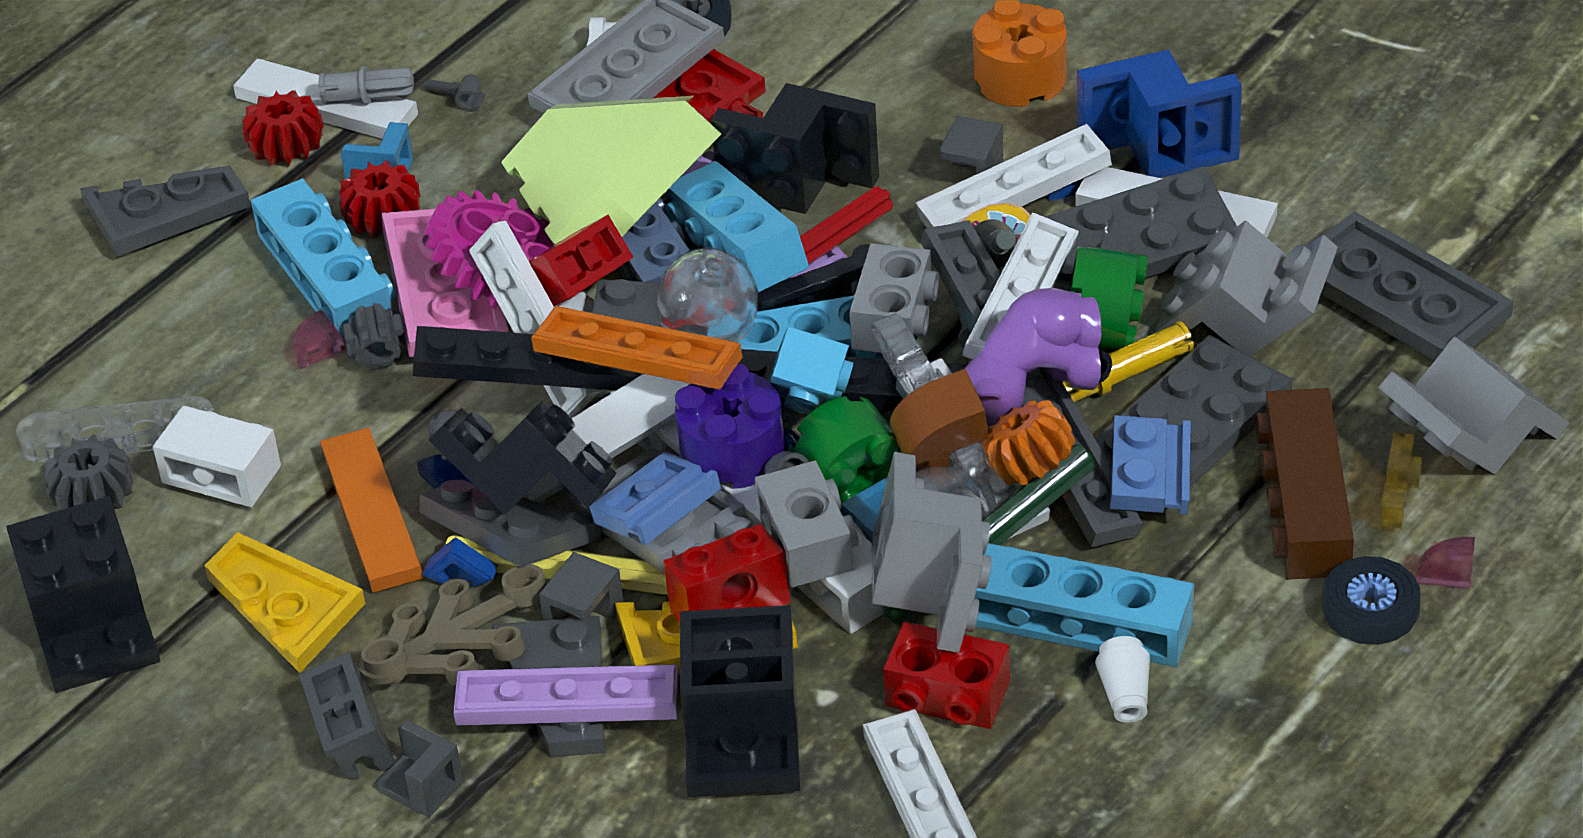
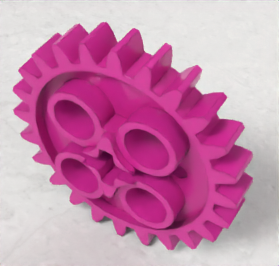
(460, 224)

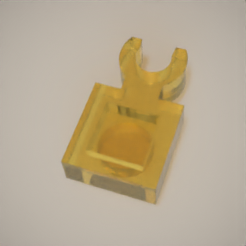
(1402, 473)

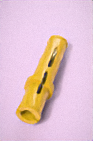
(1140, 357)

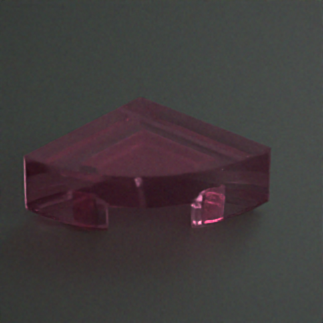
(316, 340)
(1447, 563)

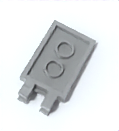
(707, 523)

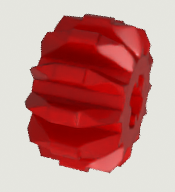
(282, 127)
(376, 192)

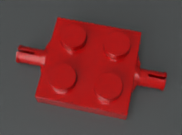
(716, 84)

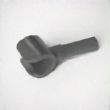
(465, 92)

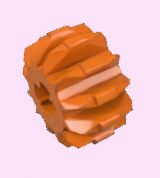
(1028, 442)

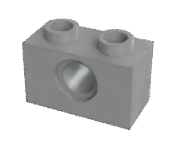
(806, 522)

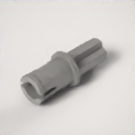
(366, 84)

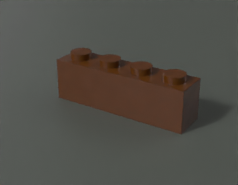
(1306, 481)

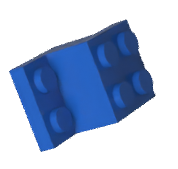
(1160, 114)

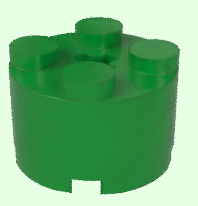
(1111, 281)
(848, 443)

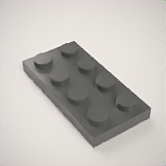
(1153, 220)
(1408, 289)
(1216, 392)

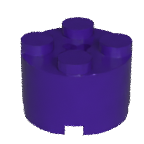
(730, 427)

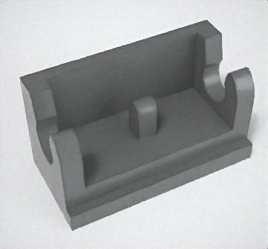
(346, 715)

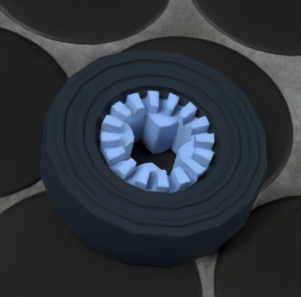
(1373, 577)

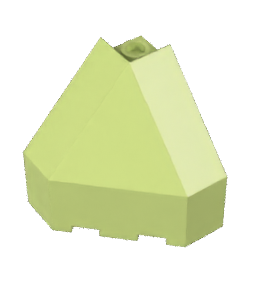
(606, 159)

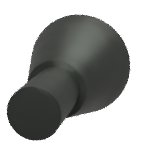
(997, 239)

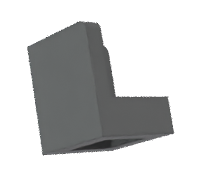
(973, 144)
(582, 588)
(425, 771)

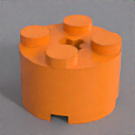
(1020, 53)

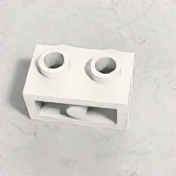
(217, 456)

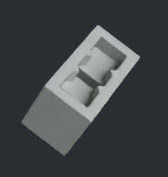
(891, 283)

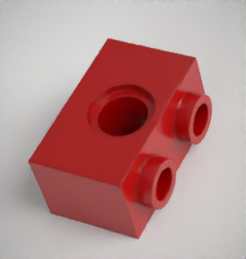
(729, 574)

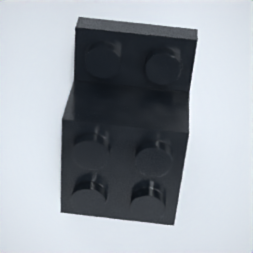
(800, 145)
(535, 446)
(83, 594)
(739, 701)

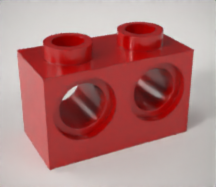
(580, 260)
(947, 683)

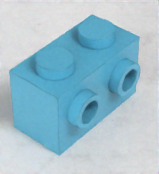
(809, 370)

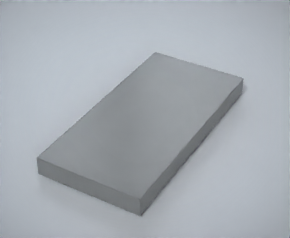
(632, 57)

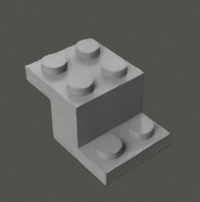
(1248, 287)
(1471, 407)
(929, 552)

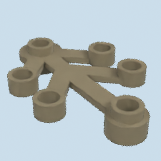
(393, 657)

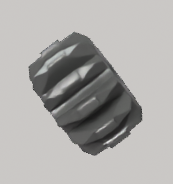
(88, 473)

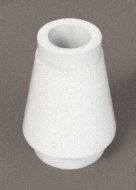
(1125, 676)

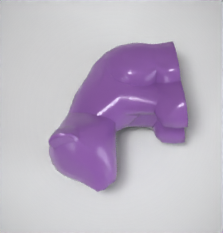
(1038, 331)

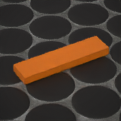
(637, 347)
(371, 510)

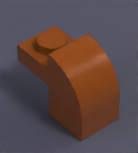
(939, 420)

